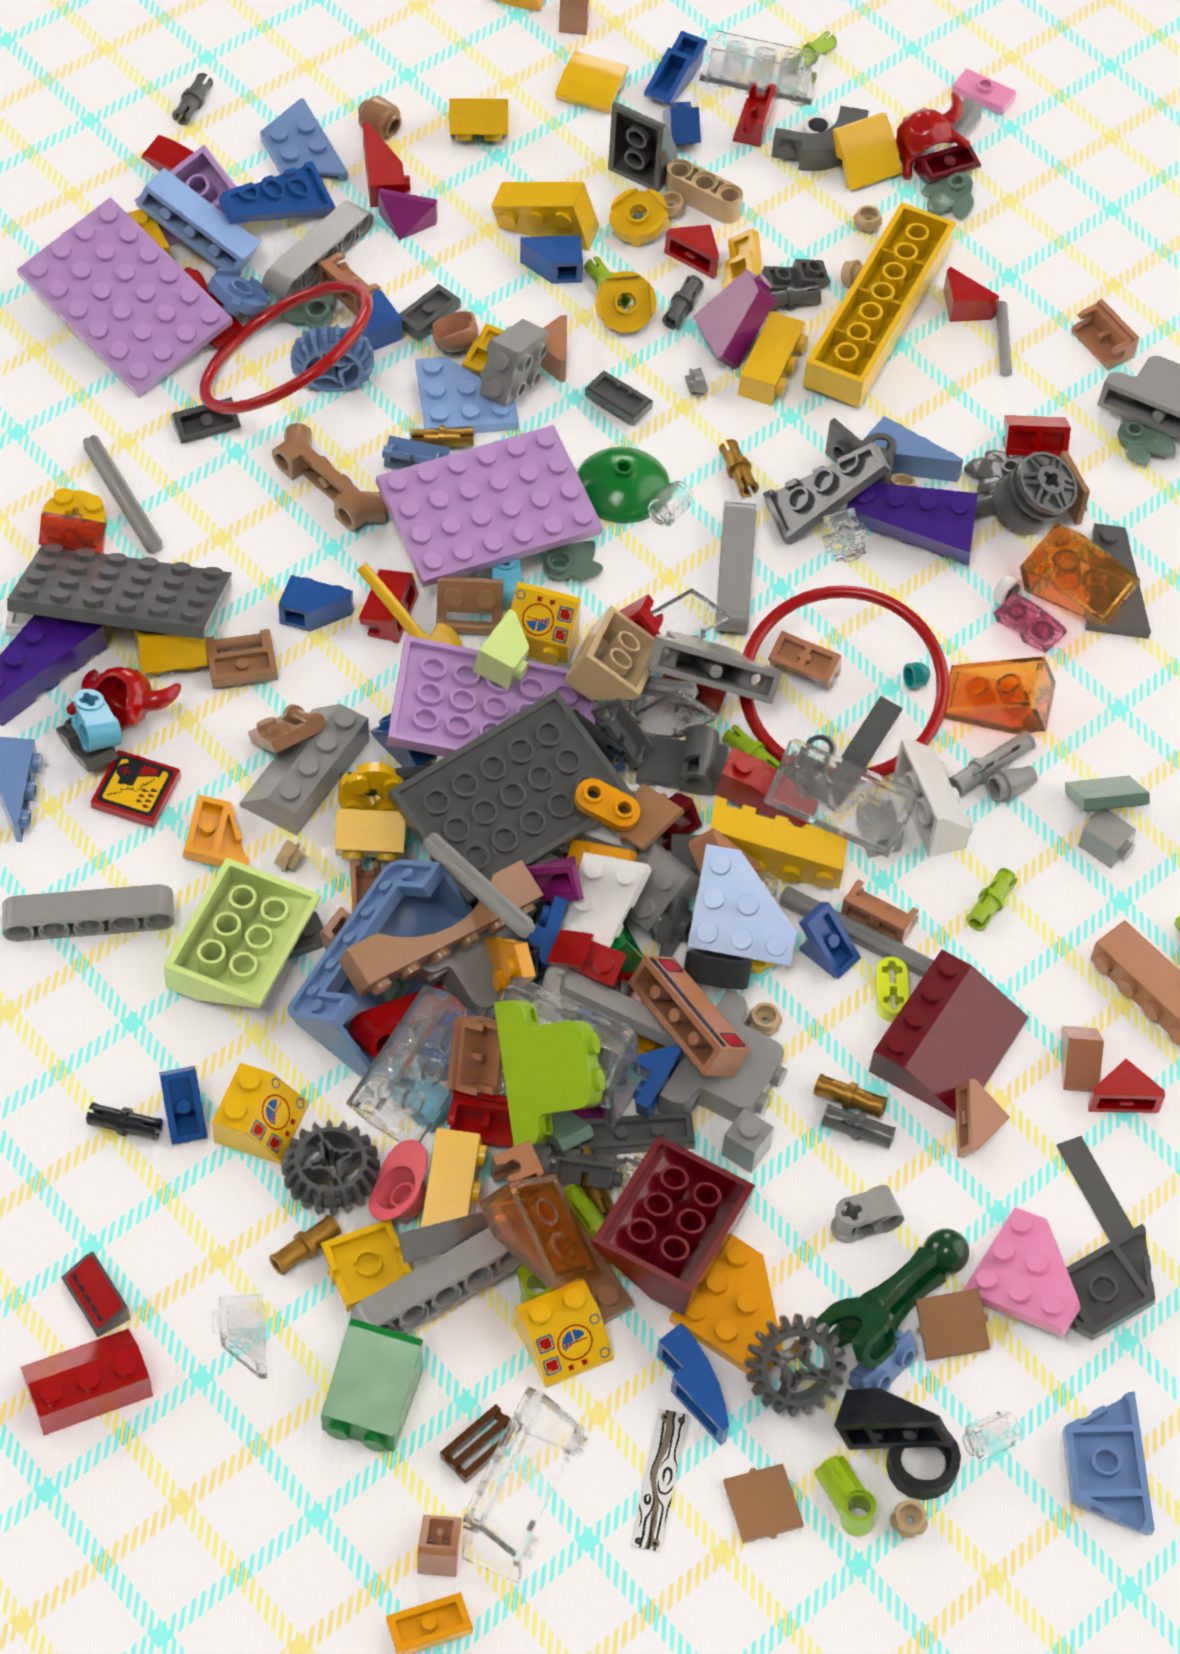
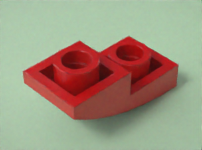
(165, 153)

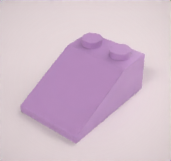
(205, 176)

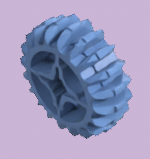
(348, 372)

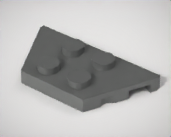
(1112, 1284)

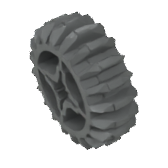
(341, 1149)
(799, 1349)

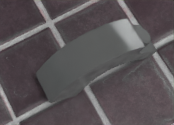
(814, 150)

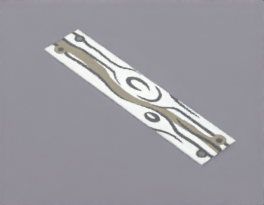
(659, 1480)

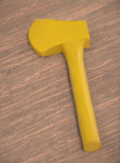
(440, 633)

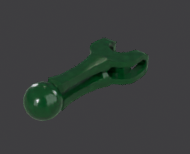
(876, 1314)

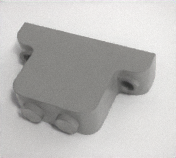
(1148, 397)
(712, 666)
(468, 974)
(728, 1094)

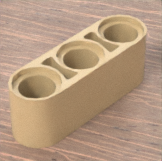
(705, 190)

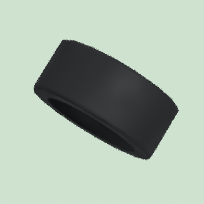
(718, 969)
(920, 1488)

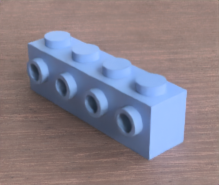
(197, 222)

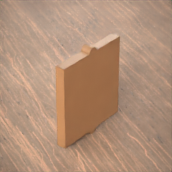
(1079, 507)
(655, 818)
(952, 1324)
(763, 1503)

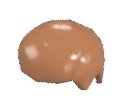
(455, 331)

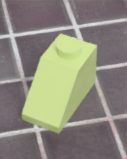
(504, 653)

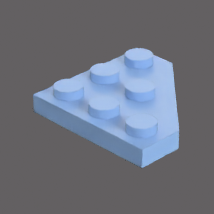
(453, 399)
(737, 912)

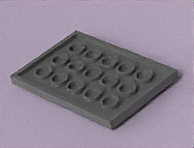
(120, 591)
(509, 790)

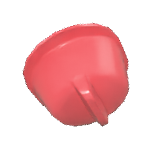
(400, 1185)

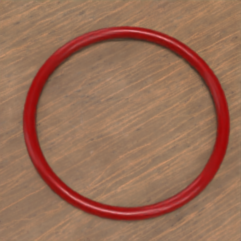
(305, 377)
(874, 597)

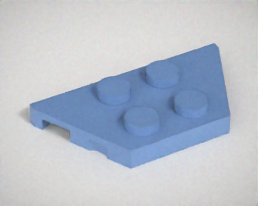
(297, 139)
(1109, 1465)

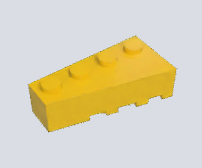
(781, 848)

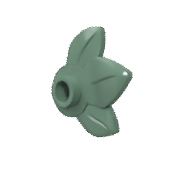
(946, 195)
(313, 312)
(1144, 441)
(572, 561)

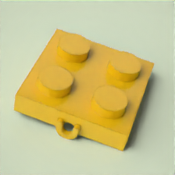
(364, 1261)

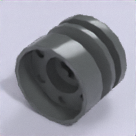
(1035, 493)

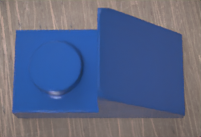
(545, 936)
(828, 941)
(657, 1068)
(183, 1104)

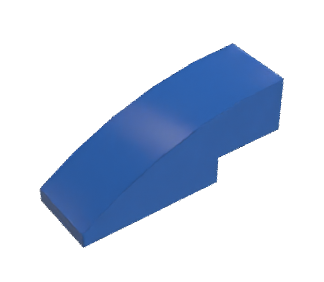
(676, 68)
(694, 1381)

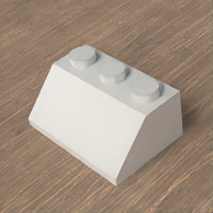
(938, 808)

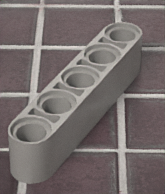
(334, 234)
(736, 565)
(87, 912)
(438, 1284)

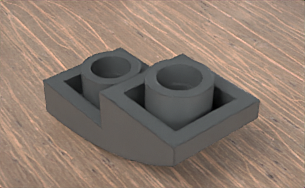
(801, 274)
(88, 760)

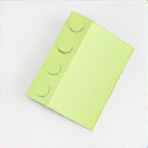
(239, 937)

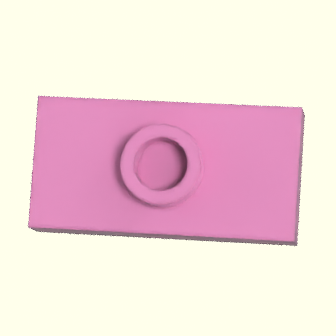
(984, 91)

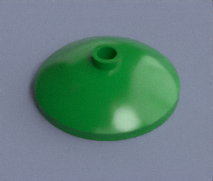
(622, 483)

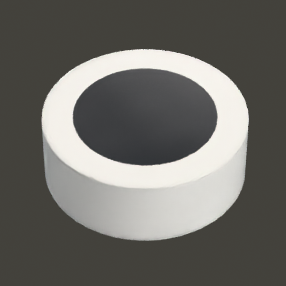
(816, 124)
(1006, 588)

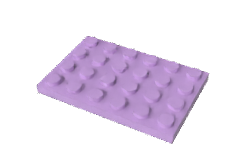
(124, 296)
(488, 505)
(447, 705)

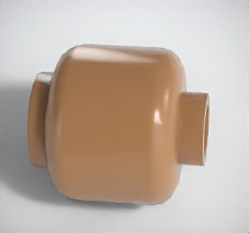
(381, 115)

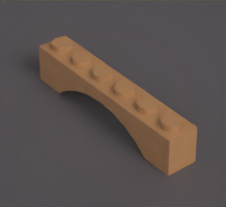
(384, 958)

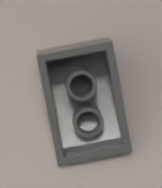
(639, 147)

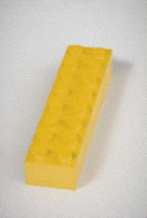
(879, 305)

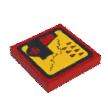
(135, 788)

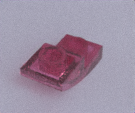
(1031, 621)

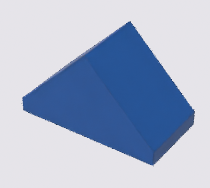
(384, 323)

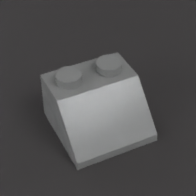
(667, 879)

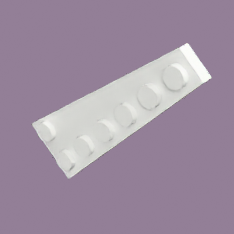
(608, 892)

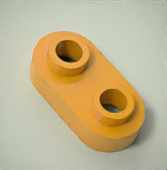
(606, 805)

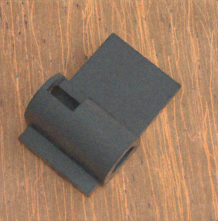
(842, 441)
(674, 761)

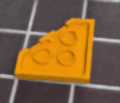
(732, 1305)

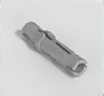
(1018, 745)

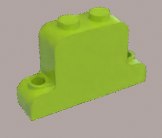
(545, 1069)

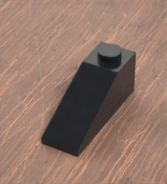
(883, 1421)

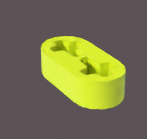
(884, 989)

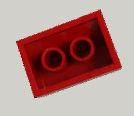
(87, 1381)

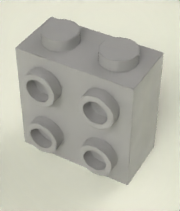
(514, 362)

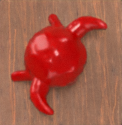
(927, 128)
(127, 694)

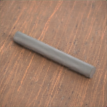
(1004, 339)

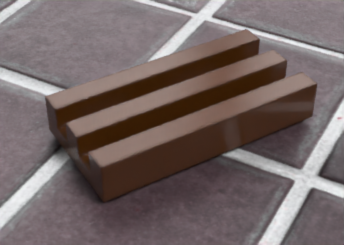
(470, 1433)

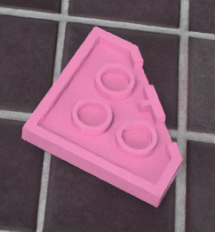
(1027, 1275)

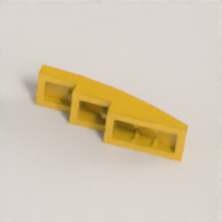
(744, 254)

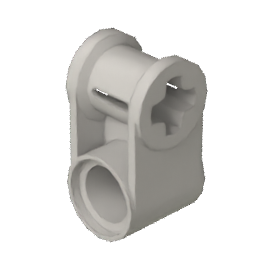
(866, 1215)

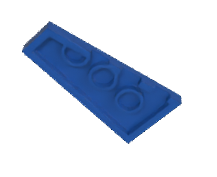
(285, 196)

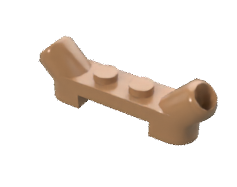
(351, 505)

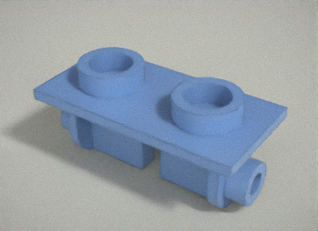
(407, 452)
(890, 1369)

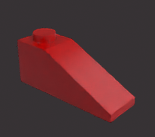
(382, 166)
(747, 782)

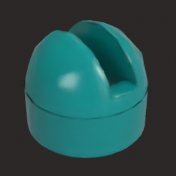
(915, 675)

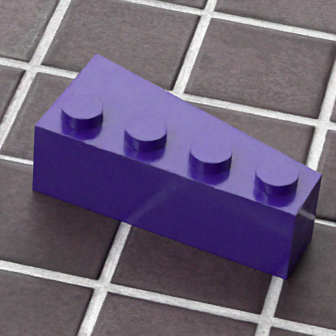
(920, 517)
(42, 656)

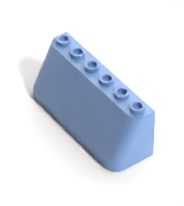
(403, 901)

